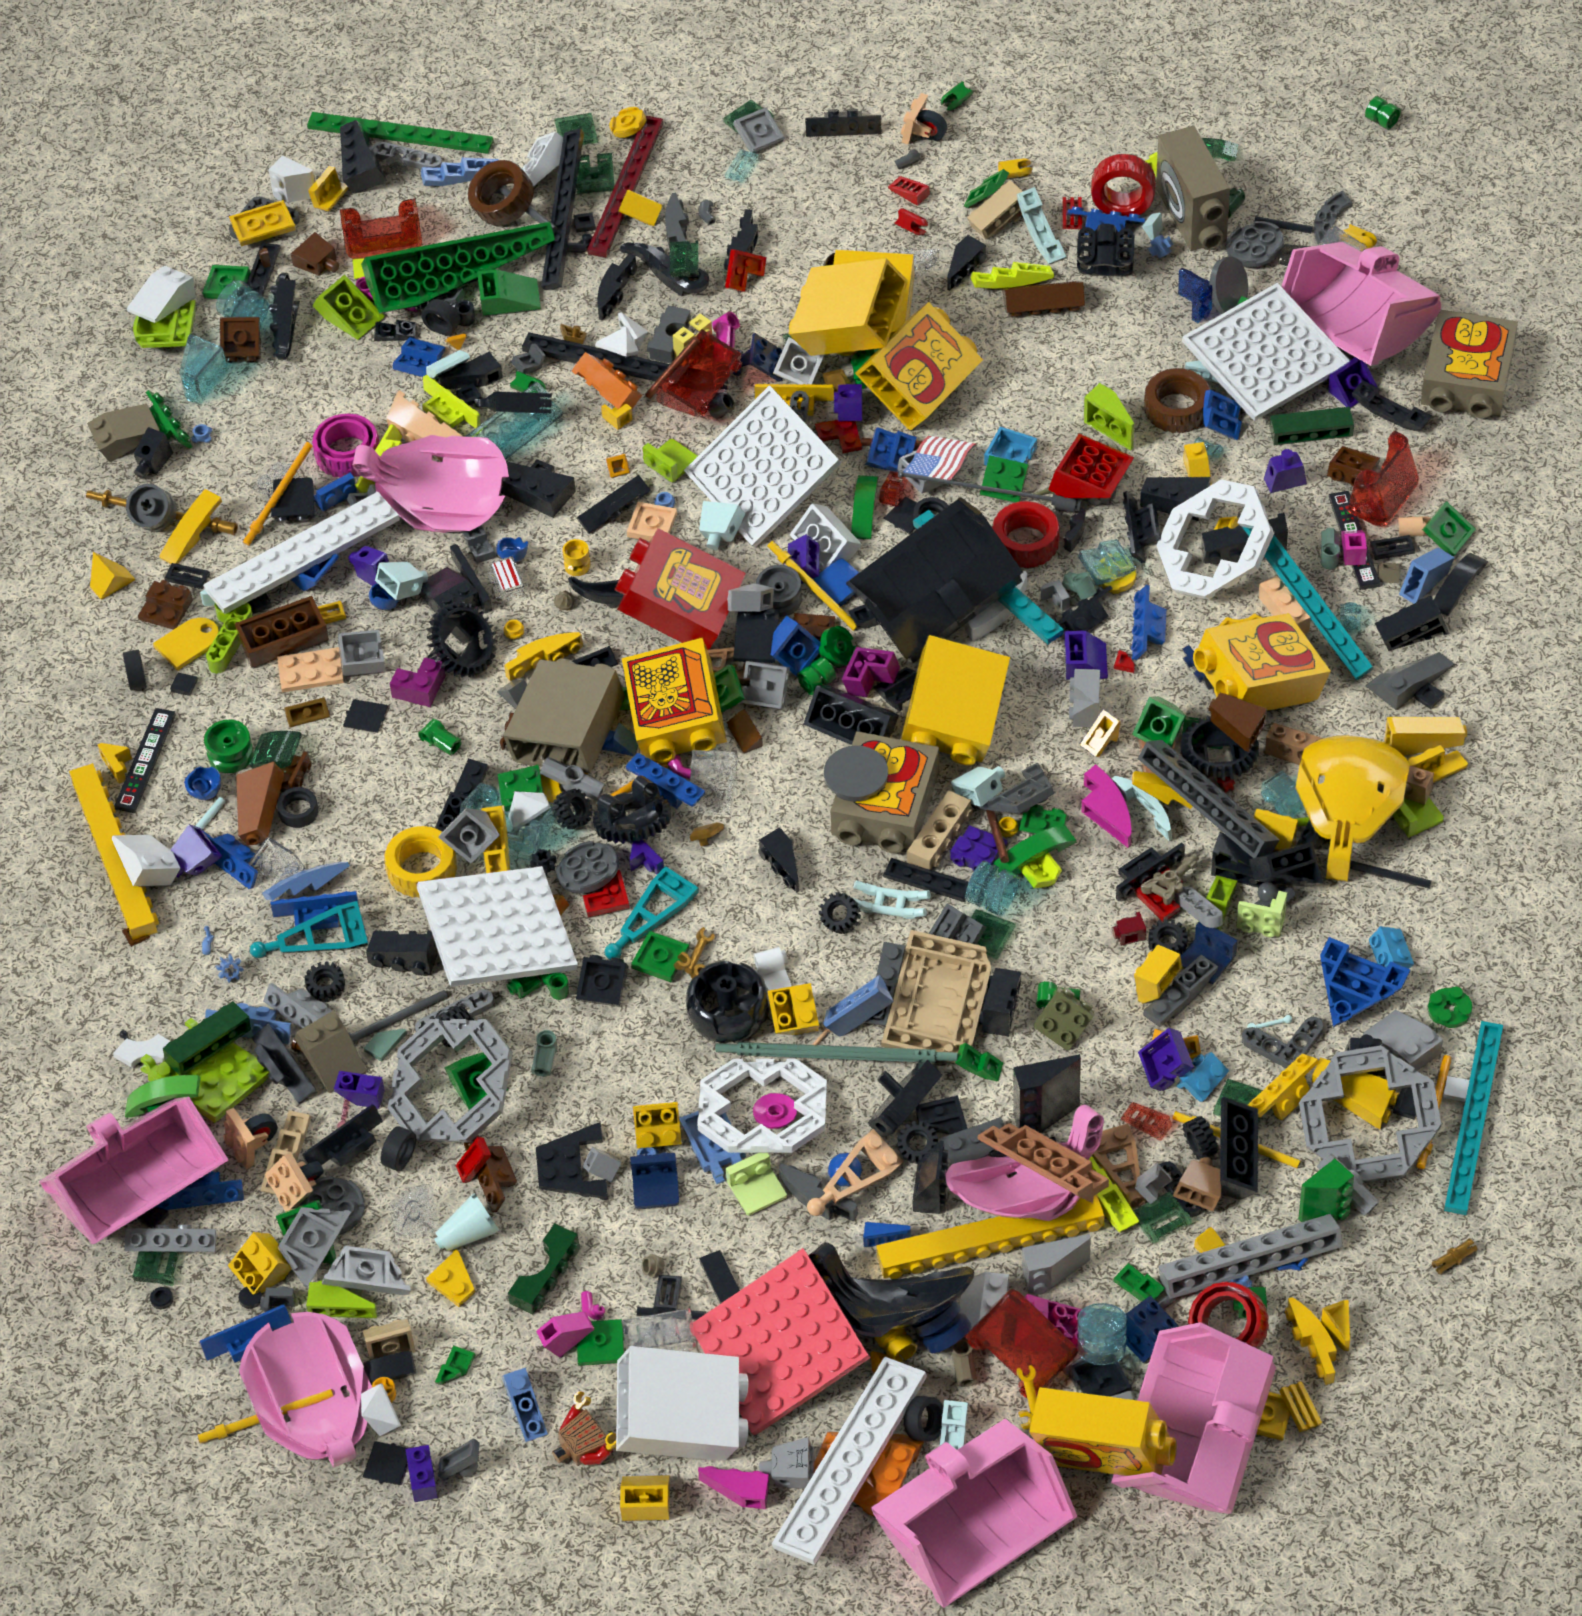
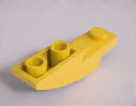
(546, 648)
(1312, 1333)

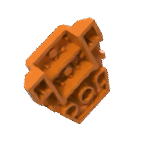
(887, 1472)

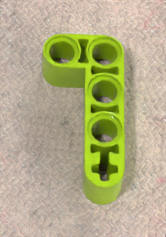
(227, 639)

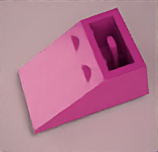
(1060, 1315)

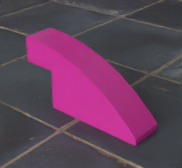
(1106, 805)

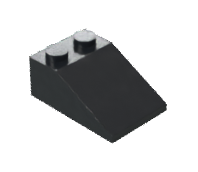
(447, 588)
(755, 635)

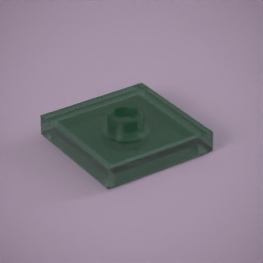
(575, 122)
(996, 934)

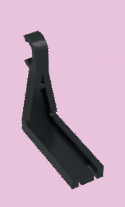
(516, 402)

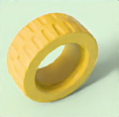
(413, 841)

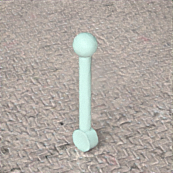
(1287, 1019)

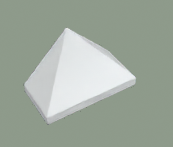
(636, 331)
(619, 343)
(526, 807)
(378, 1410)

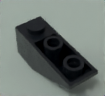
(966, 257)
(480, 371)
(779, 851)

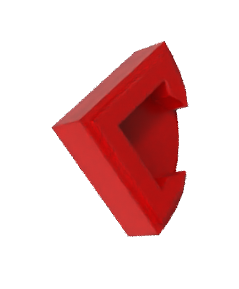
(1124, 662)

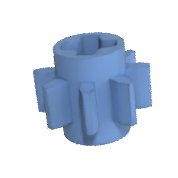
(1160, 246)
(233, 971)

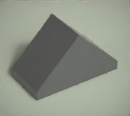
(513, 692)

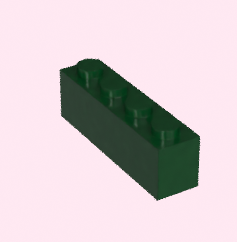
(1311, 425)
(206, 1038)

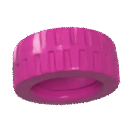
(336, 428)

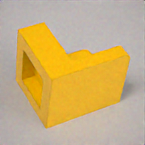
(617, 417)

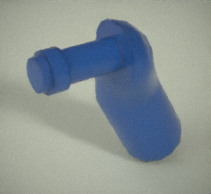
(1293, 1265)

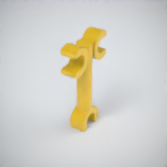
(1031, 1395)

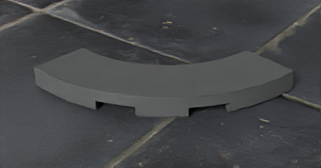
(1329, 212)

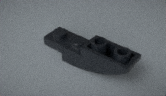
(746, 238)
(611, 286)
(471, 777)

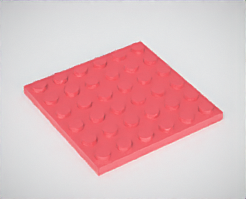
(786, 1339)

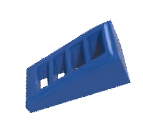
(883, 1233)

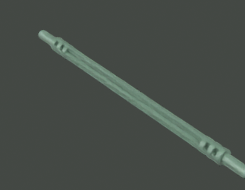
(836, 1052)

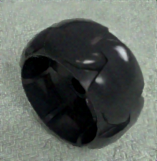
(724, 979)

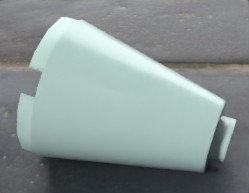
(466, 1225)

